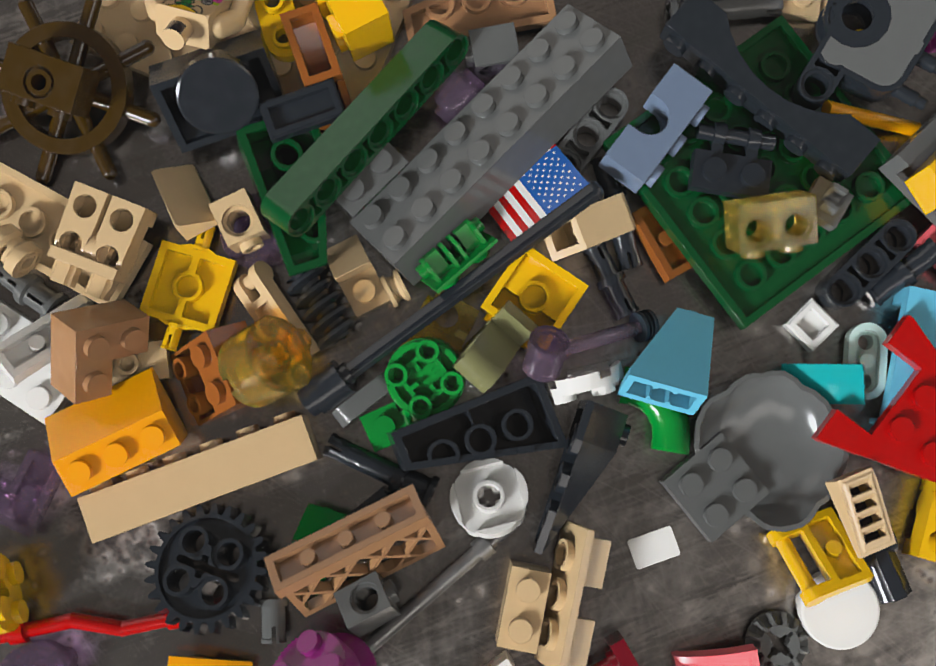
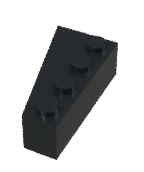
(490, 426)

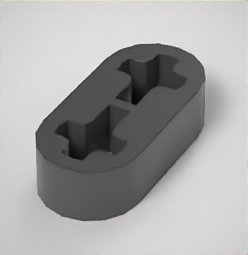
(361, 401)

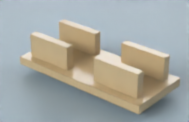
(577, 563)

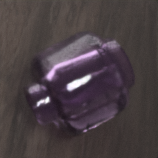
(456, 93)

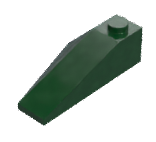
(266, 166)

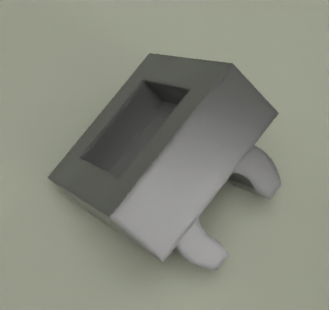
(831, 202)

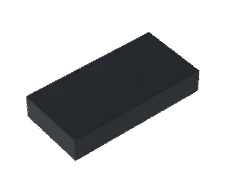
(301, 110)

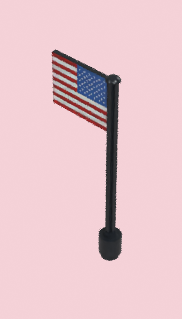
(527, 214)

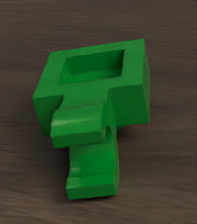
(383, 421)

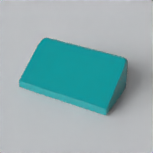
(833, 381)

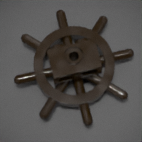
(40, 80)

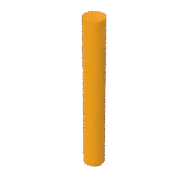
(873, 118)

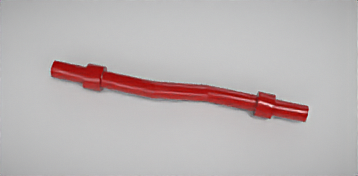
(86, 623)

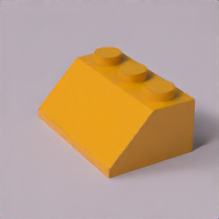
(113, 432)

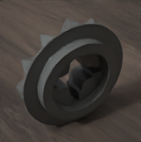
(778, 624)

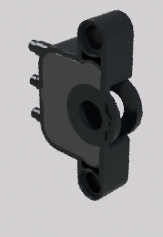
(873, 60)

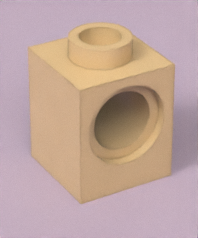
(230, 209)

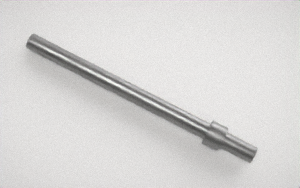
(481, 549)

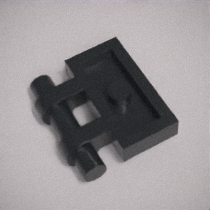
(729, 173)

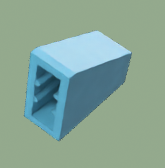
(674, 365)

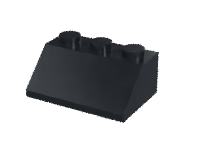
(163, 77)

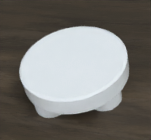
(842, 619)

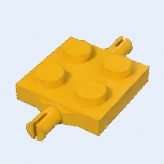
(188, 287)

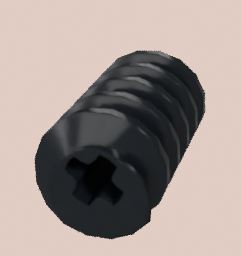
(322, 307)

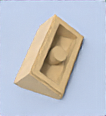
(185, 199)

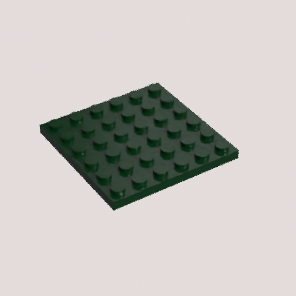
(697, 219)

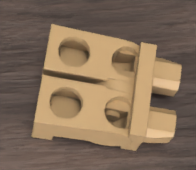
(99, 237)

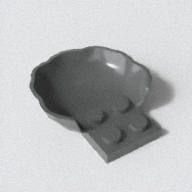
(757, 457)

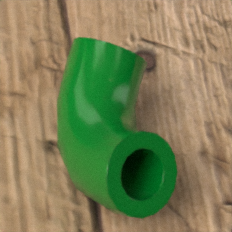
(669, 427)

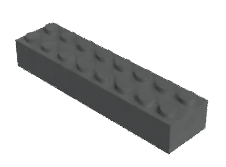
(494, 139)

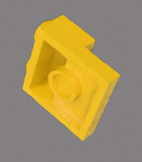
(538, 289)

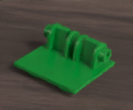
(472, 247)

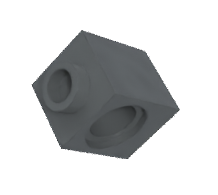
(491, 49)
(352, 601)

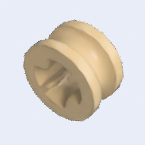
(395, 288)

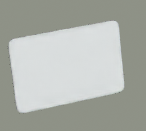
(653, 547)

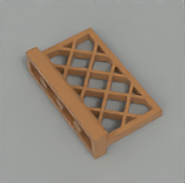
(338, 547)

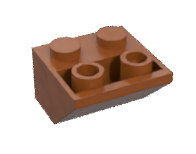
(200, 378)

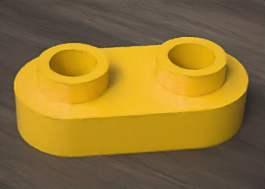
(273, 28)

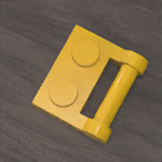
(831, 552)

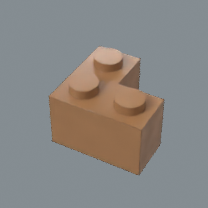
(88, 342)

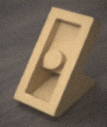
(356, 276)

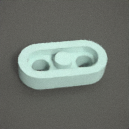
(873, 357)

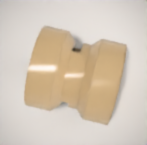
(17, 253)

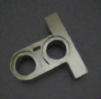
(494, 347)

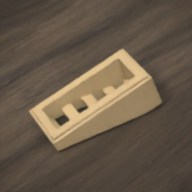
(844, 503)

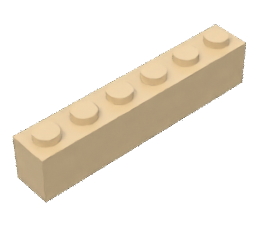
(200, 477)

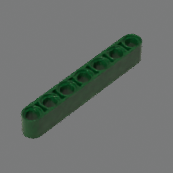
(364, 128)

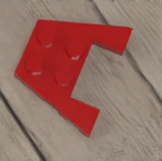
(907, 427)

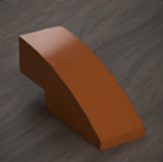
(313, 49)

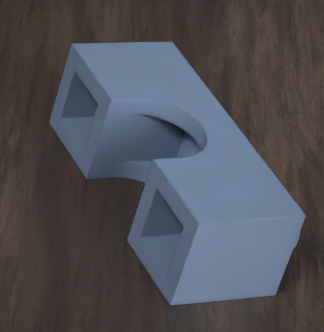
(675, 104)

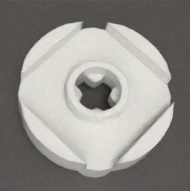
(594, 377)
(479, 518)

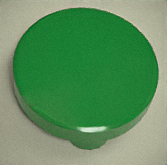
(423, 377)

